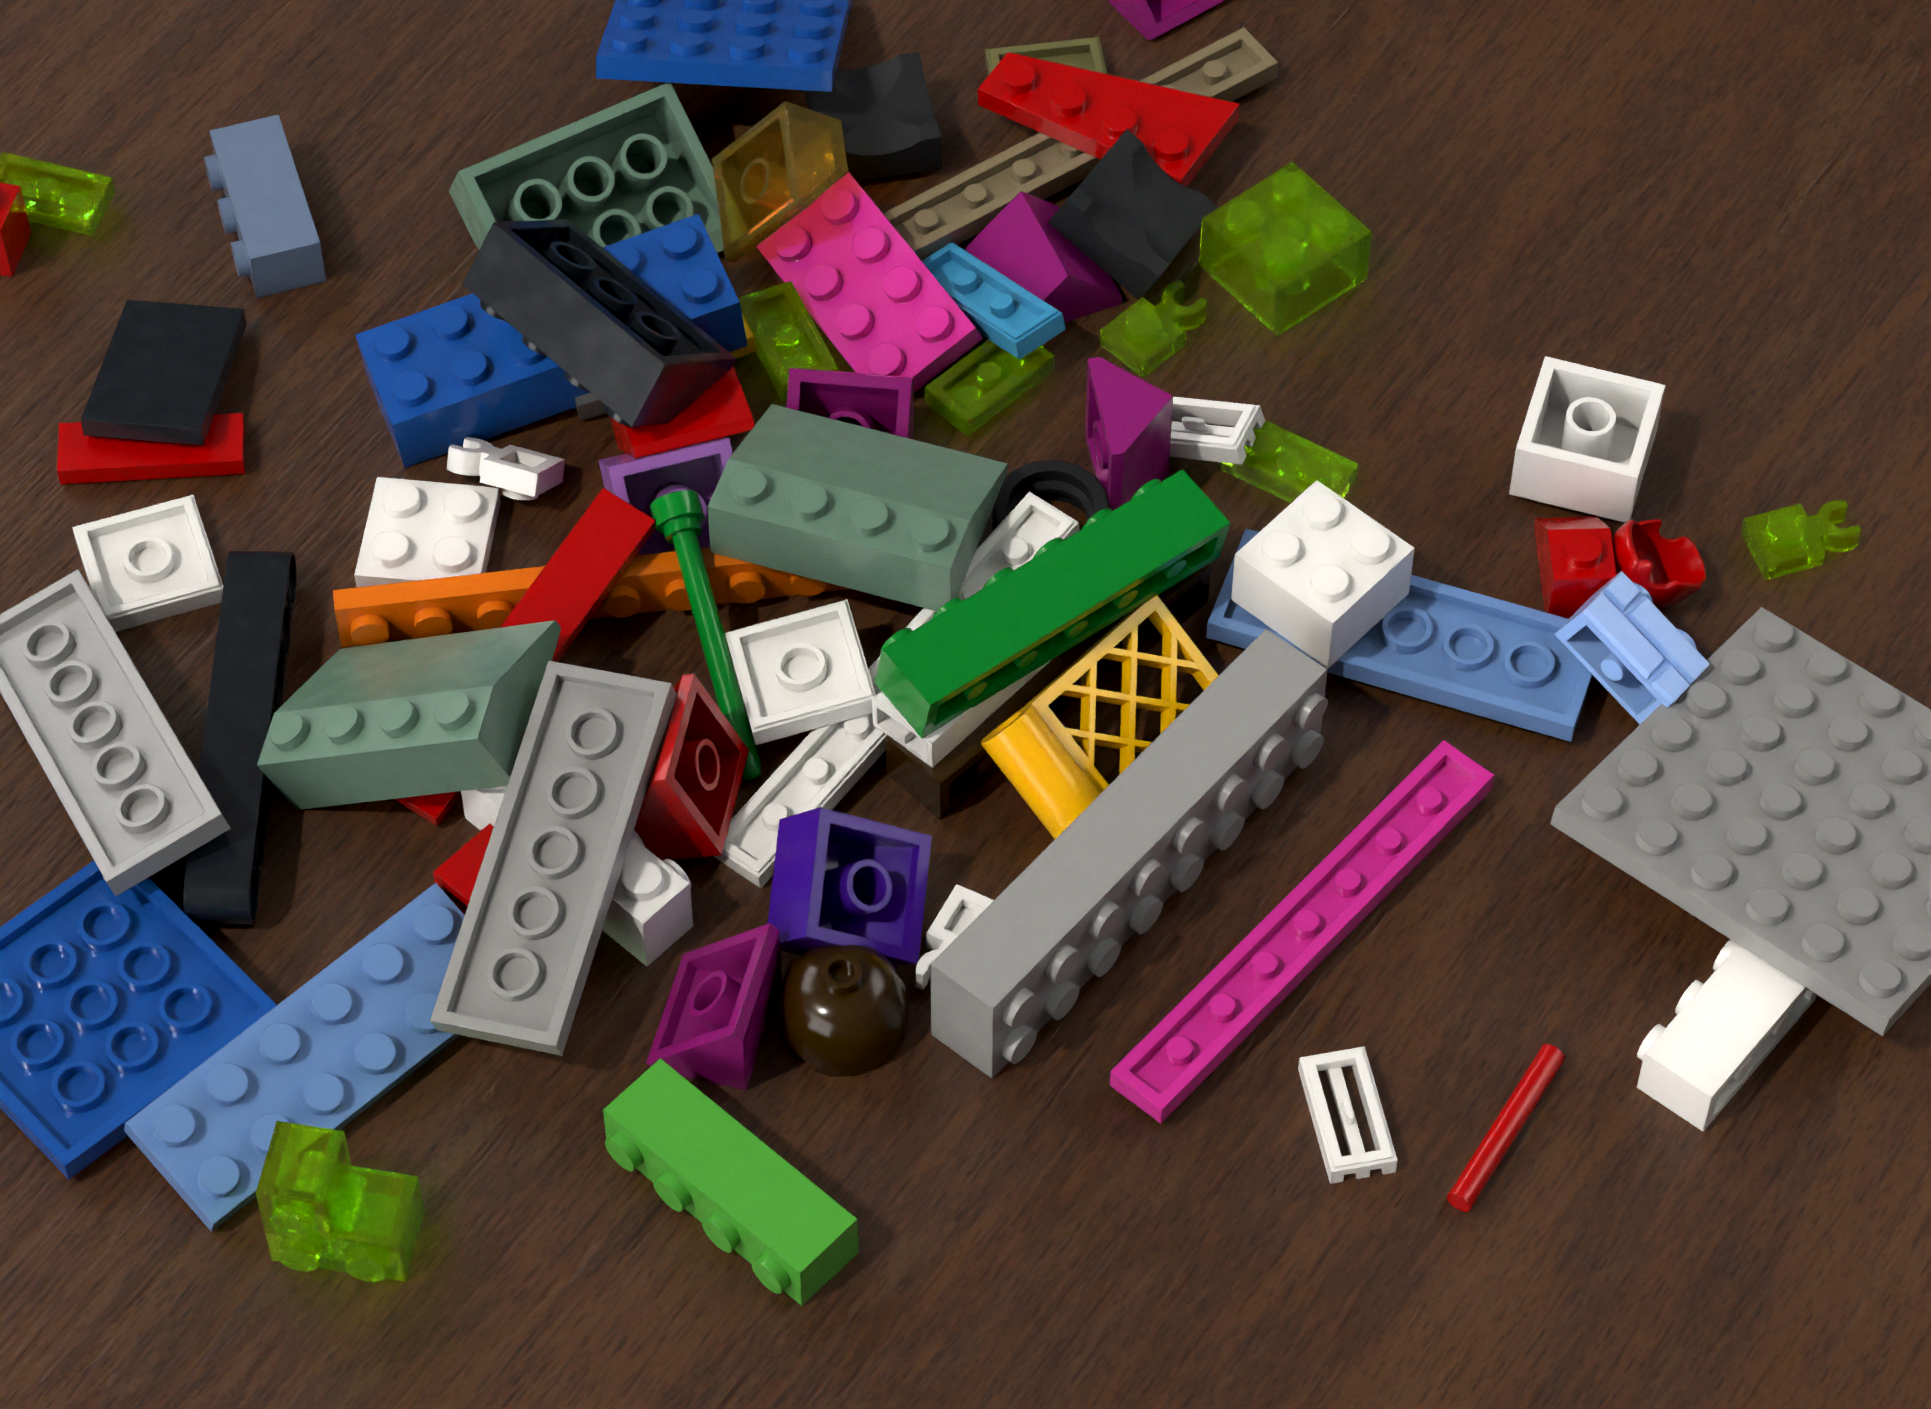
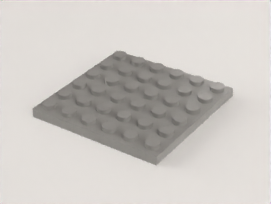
(1783, 815)

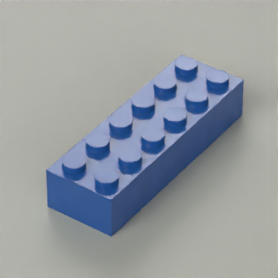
(472, 376)

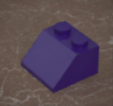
(849, 884)

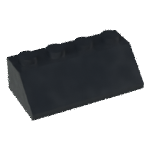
(595, 320)

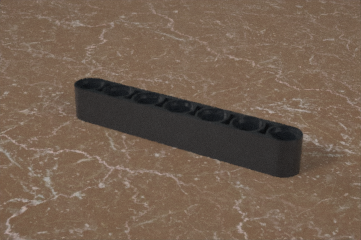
(243, 696)

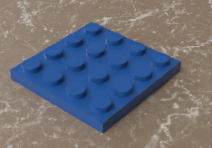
(725, 42)
(108, 1011)

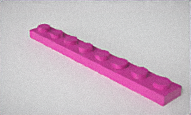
(1300, 932)

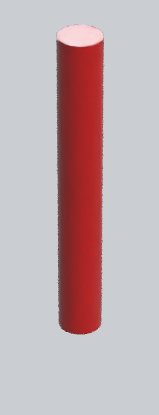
(1505, 1128)

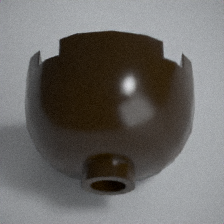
(842, 1009)

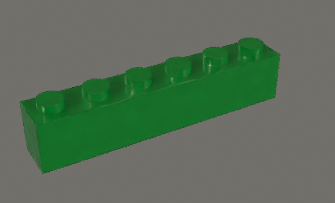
(1050, 602)

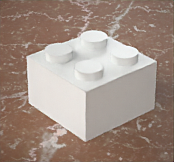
(1586, 439)
(1322, 573)

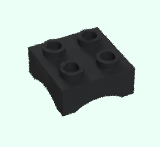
(883, 118)
(1131, 216)

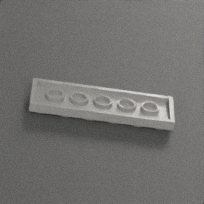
(101, 735)
(554, 858)

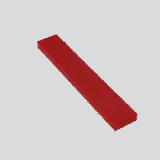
(569, 591)

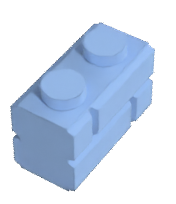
(1632, 647)

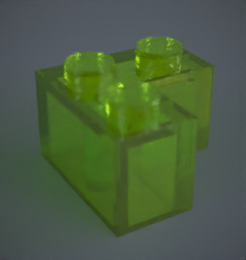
(335, 1213)

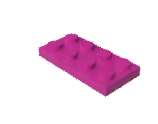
(869, 287)

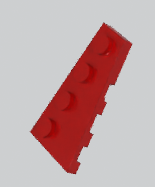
(1096, 108)

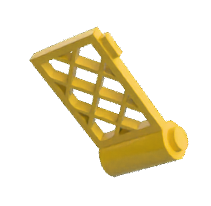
(1043, 755)

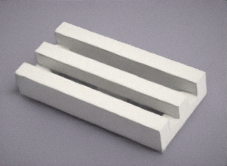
(1210, 442)
(1358, 1160)

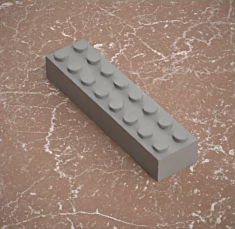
(1128, 855)

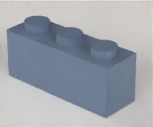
(264, 207)

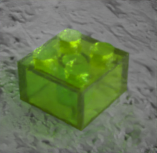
(1284, 248)

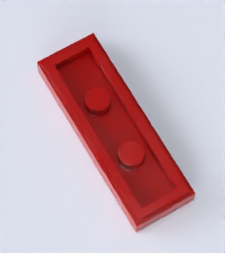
(116, 459)

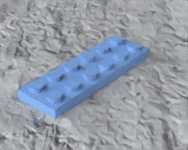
(1451, 652)
(305, 1061)

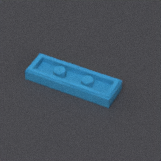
(995, 303)

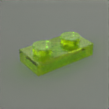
(59, 193)
(784, 334)
(985, 384)
(1291, 464)

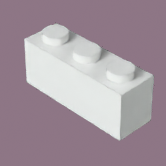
(1719, 1035)

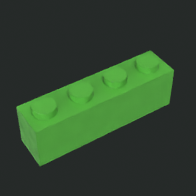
(730, 1183)

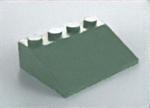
(603, 173)
(854, 507)
(409, 717)

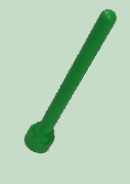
(680, 519)

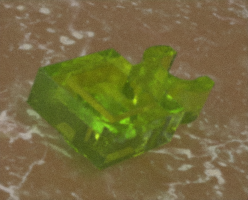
(1150, 333)
(1793, 541)

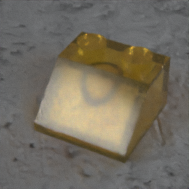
(775, 174)

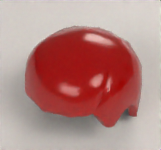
(1661, 565)

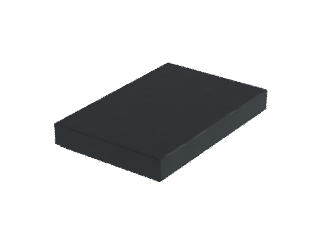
(164, 372)

